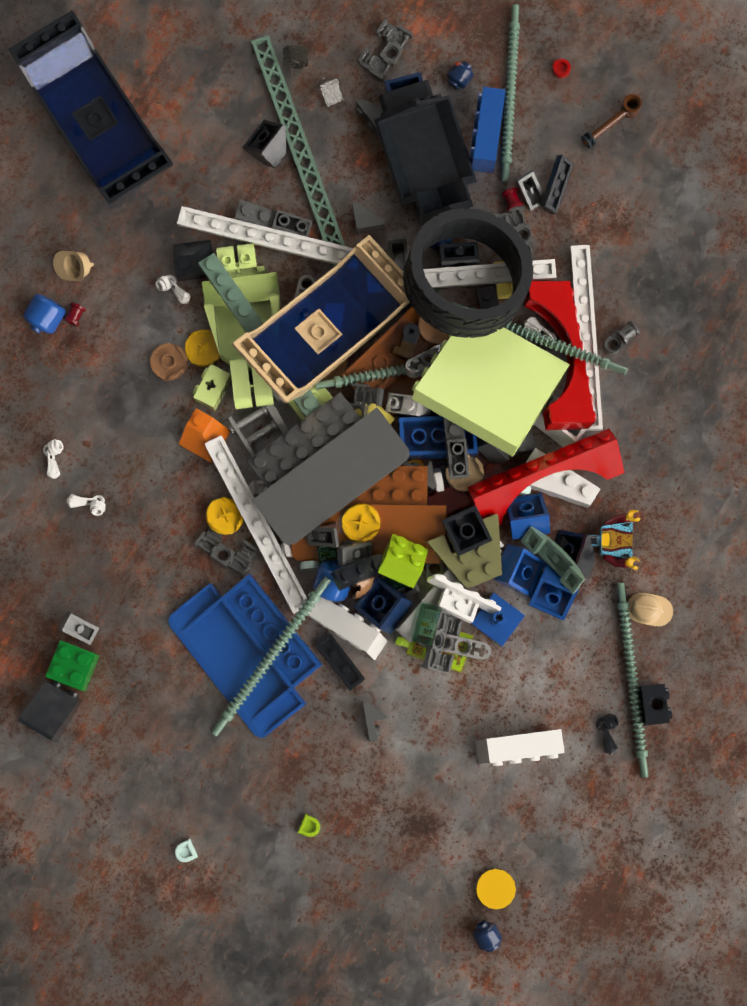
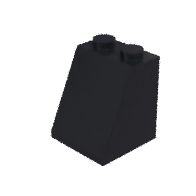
(50, 710)

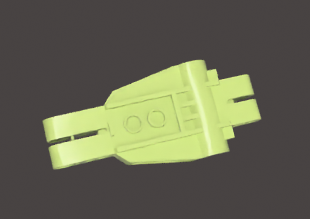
(263, 295)

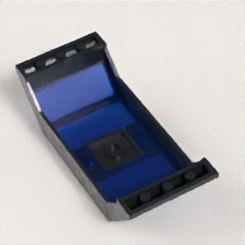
(89, 108)

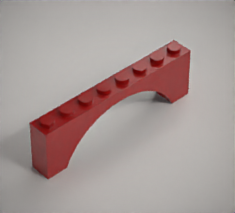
(555, 304)
(595, 454)

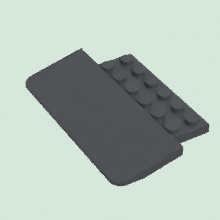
(324, 466)

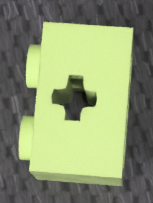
(213, 397)

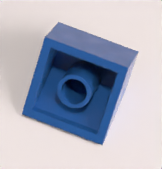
(528, 512)
(520, 570)
(552, 595)

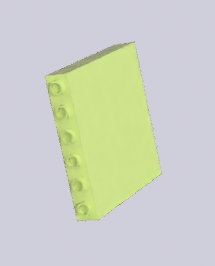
(491, 385)

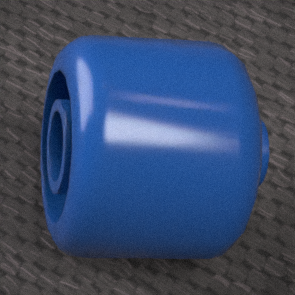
(44, 314)
(331, 592)

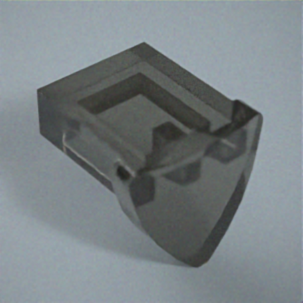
(330, 90)

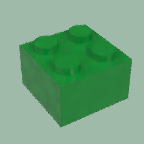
(72, 666)

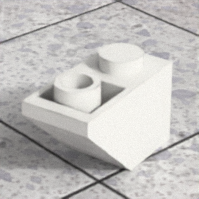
(406, 406)

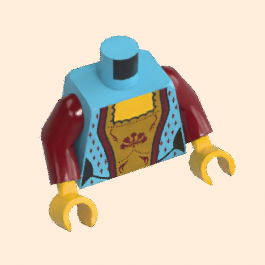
(616, 540)

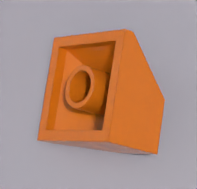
(200, 430)

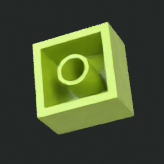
(403, 560)

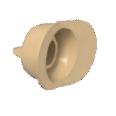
(71, 265)
(650, 609)

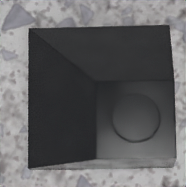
(268, 143)
(187, 259)
(466, 530)
(579, 548)

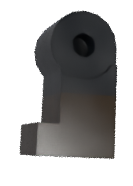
(408, 340)

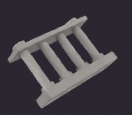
(275, 424)

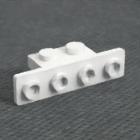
(460, 601)

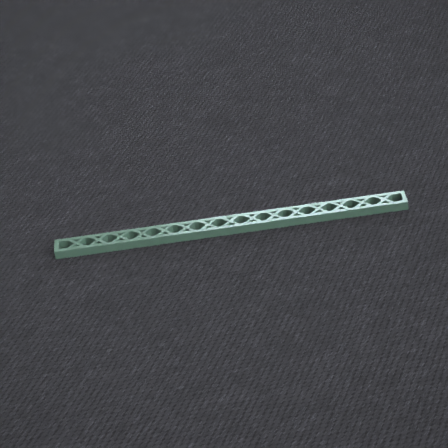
(296, 138)

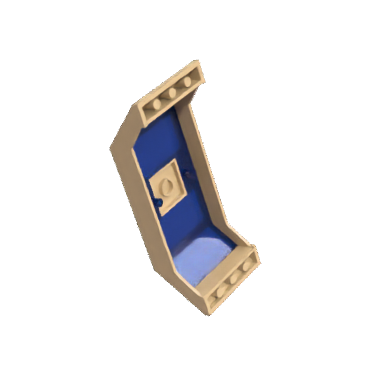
(326, 322)

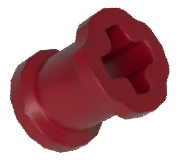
(511, 198)
(74, 314)

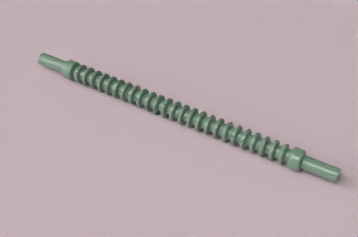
(514, 28)
(604, 363)
(338, 381)
(314, 597)
(641, 753)

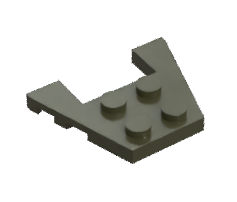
(476, 565)

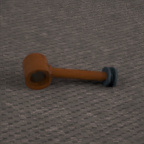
(589, 139)

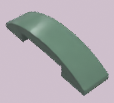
(556, 557)

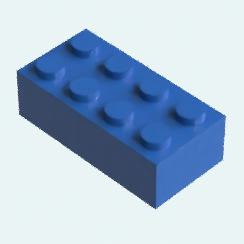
(487, 129)
(426, 438)

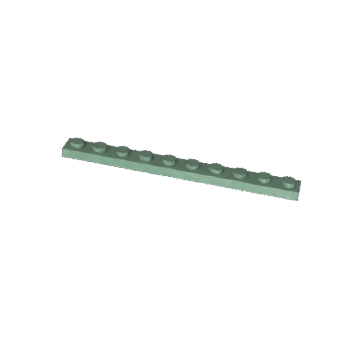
(245, 314)

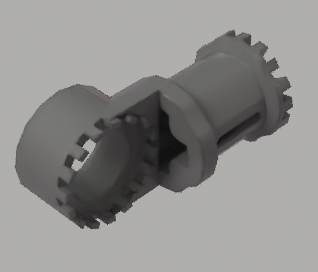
(621, 337)

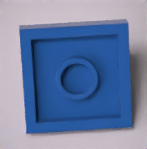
(500, 624)

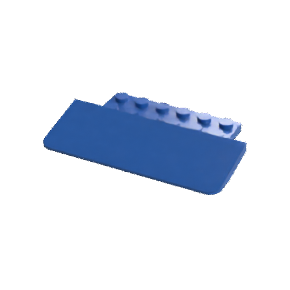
(231, 638)

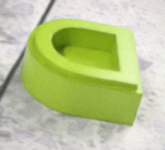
(309, 827)

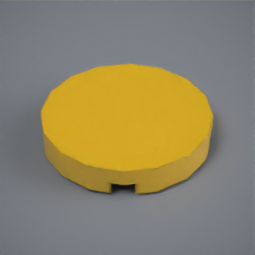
(202, 348)
(223, 516)
(361, 522)
(496, 889)

